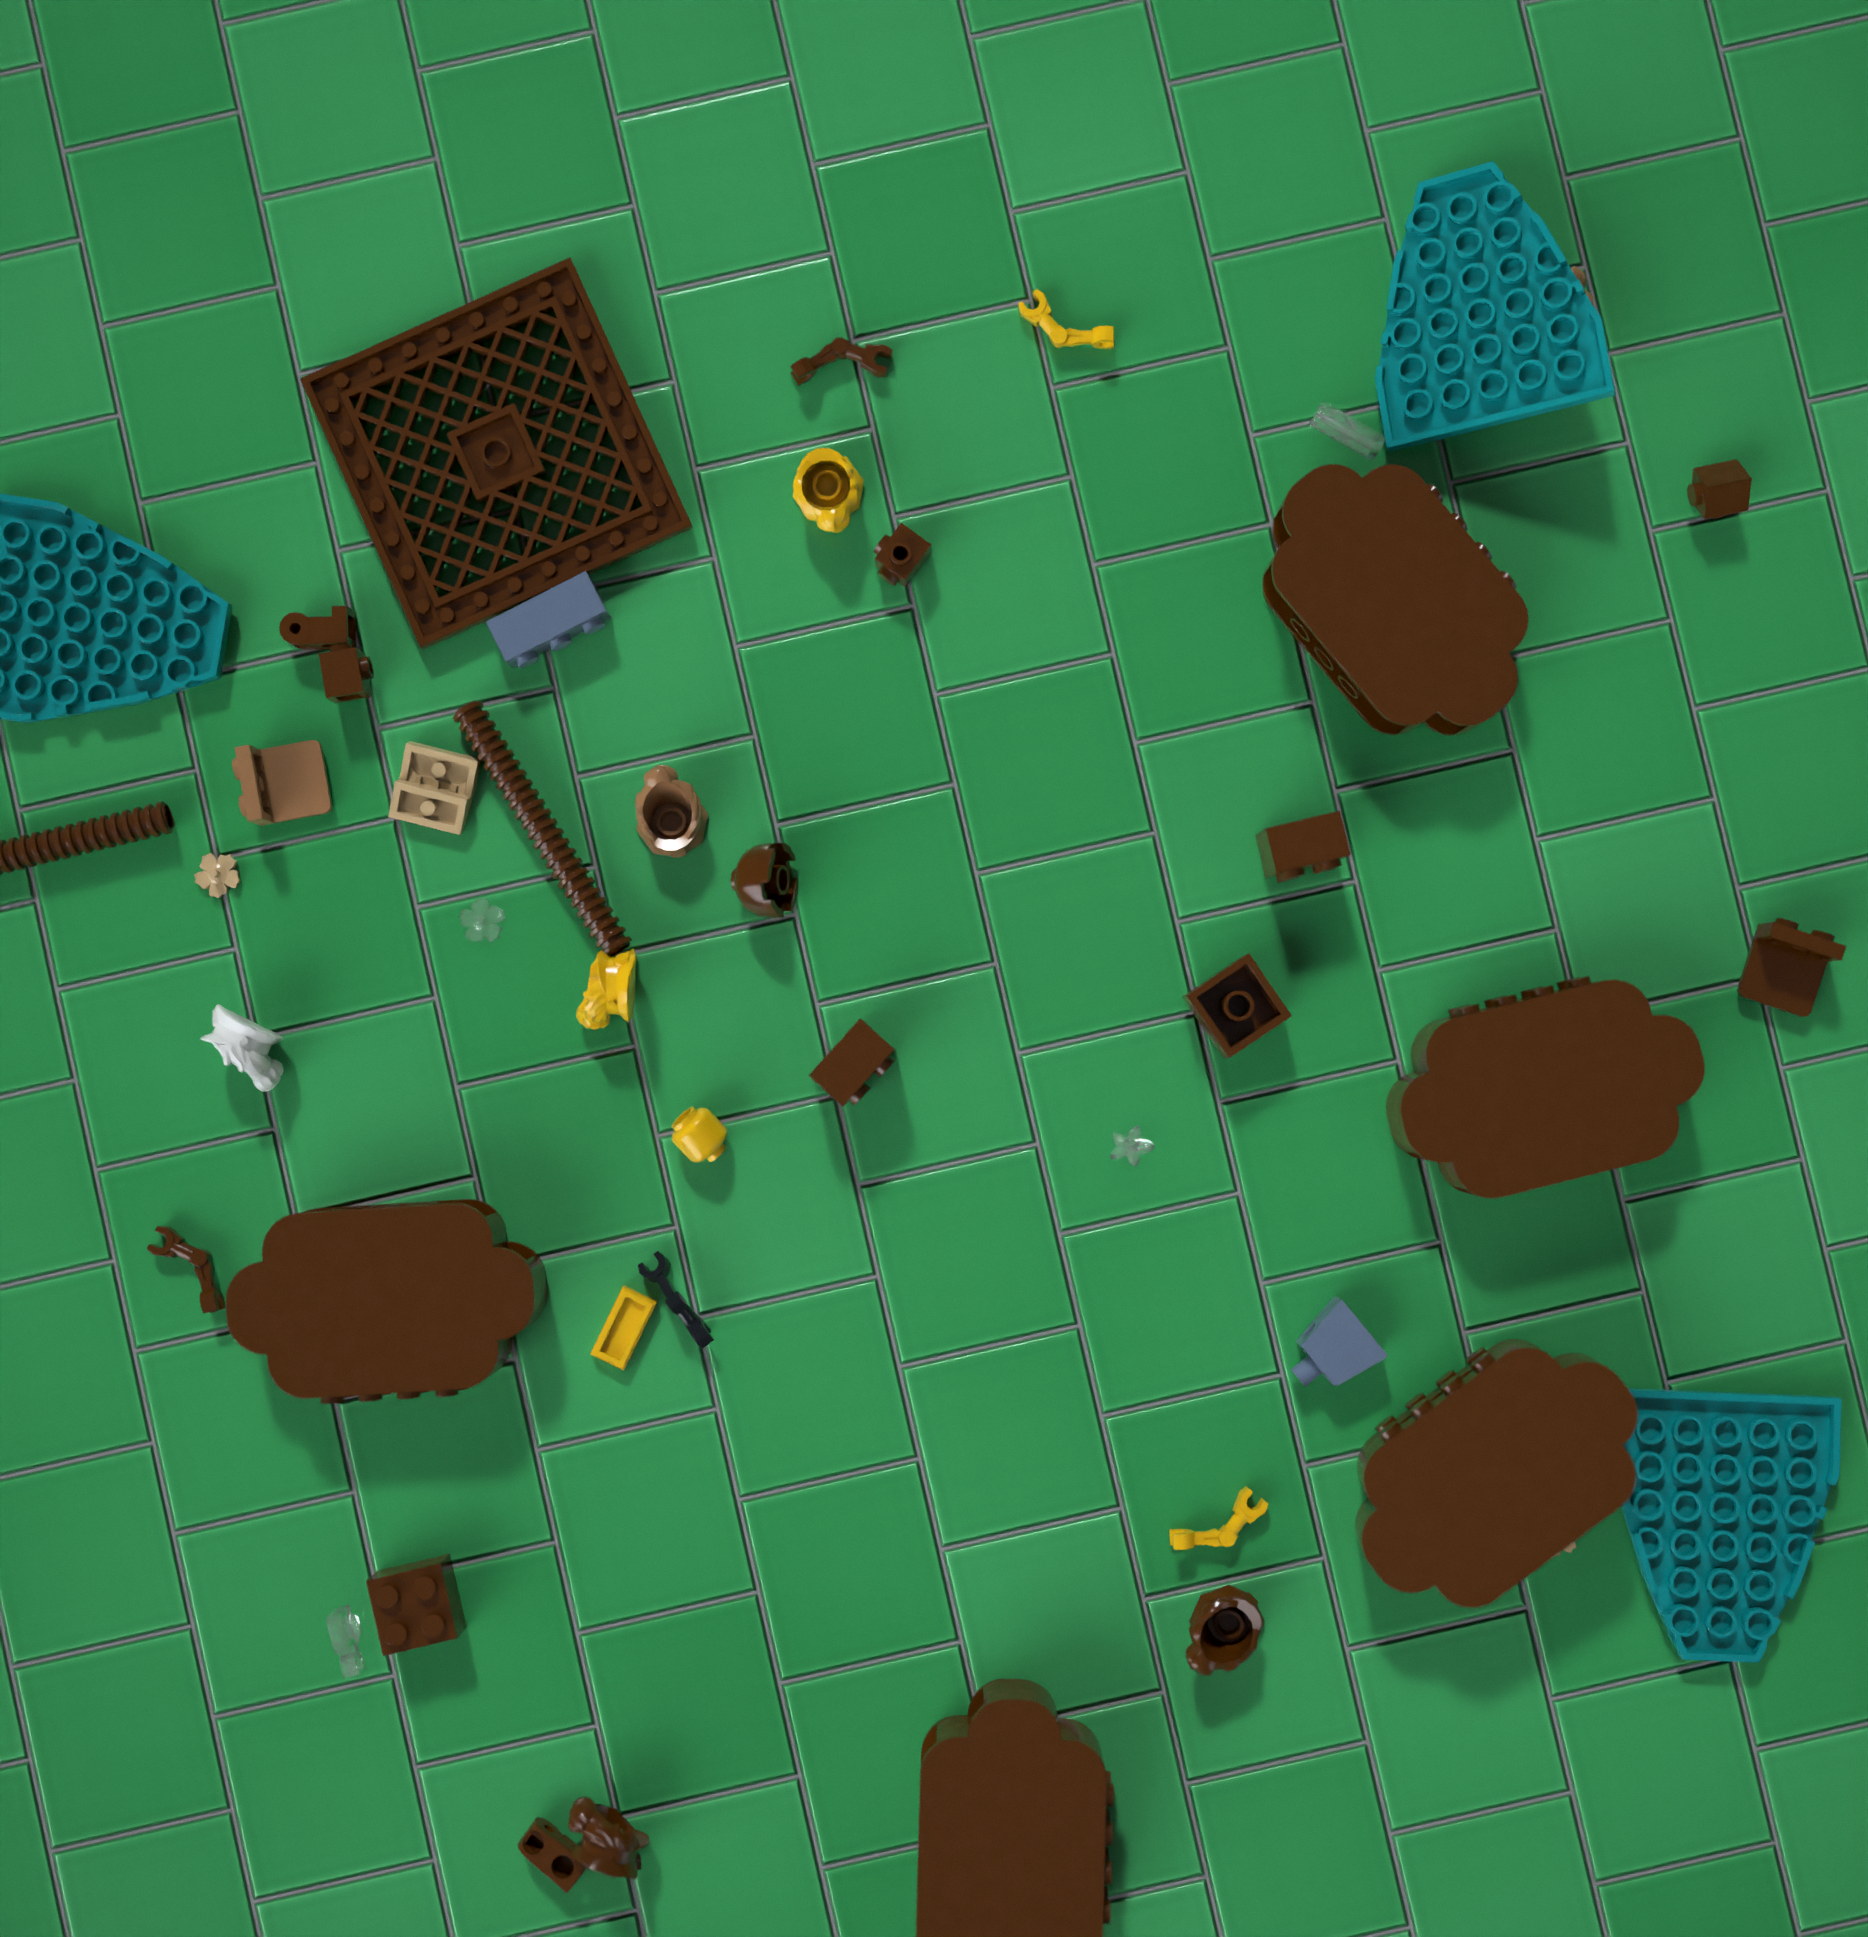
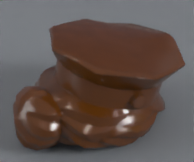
(1223, 1630)
(607, 1841)

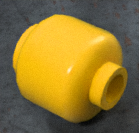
(699, 1134)

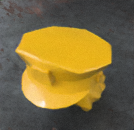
(827, 489)
(609, 990)

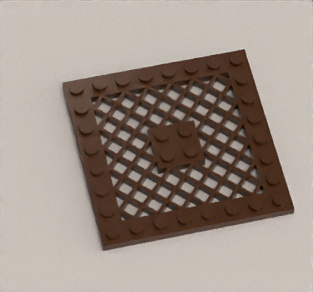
(495, 452)

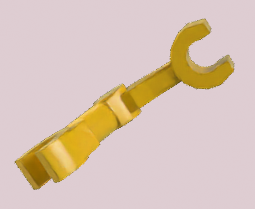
(1099, 337)
(1225, 1536)

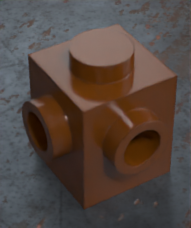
(1720, 489)
(901, 555)
(346, 673)

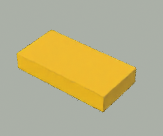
(623, 1327)

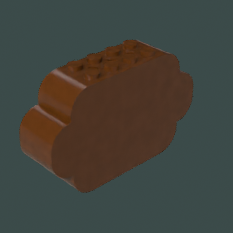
(1395, 599)
(1545, 1087)
(386, 1299)
(1495, 1471)
(1013, 1821)

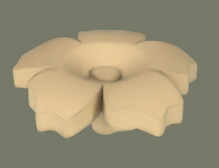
(217, 874)

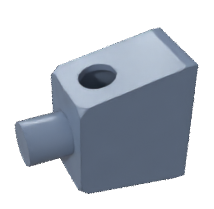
(1336, 1346)

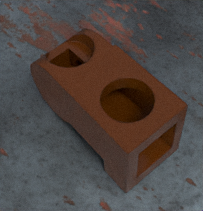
(320, 632)
(550, 1853)

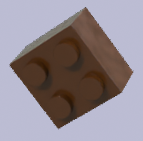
(1302, 845)
(1236, 1006)
(853, 1063)
(416, 1604)

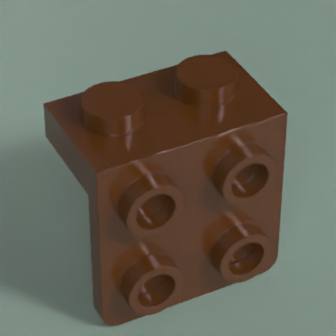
(1787, 966)

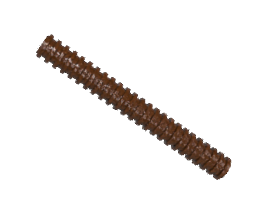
(541, 828)
(85, 837)

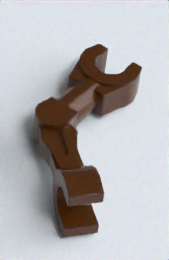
(841, 348)
(211, 1297)

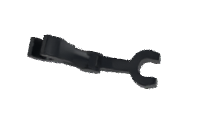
(696, 1325)

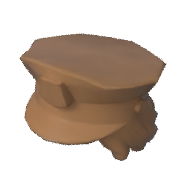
(669, 813)

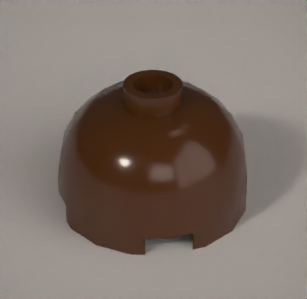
(765, 880)

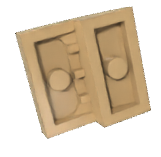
(434, 788)

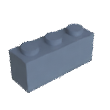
(549, 621)

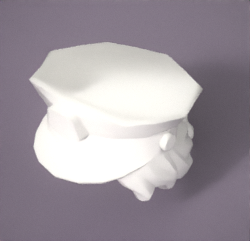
(246, 1047)

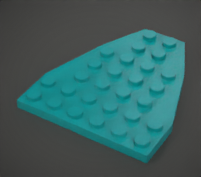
(1483, 316)
(95, 617)
(1728, 1510)

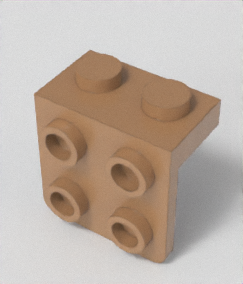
(282, 782)

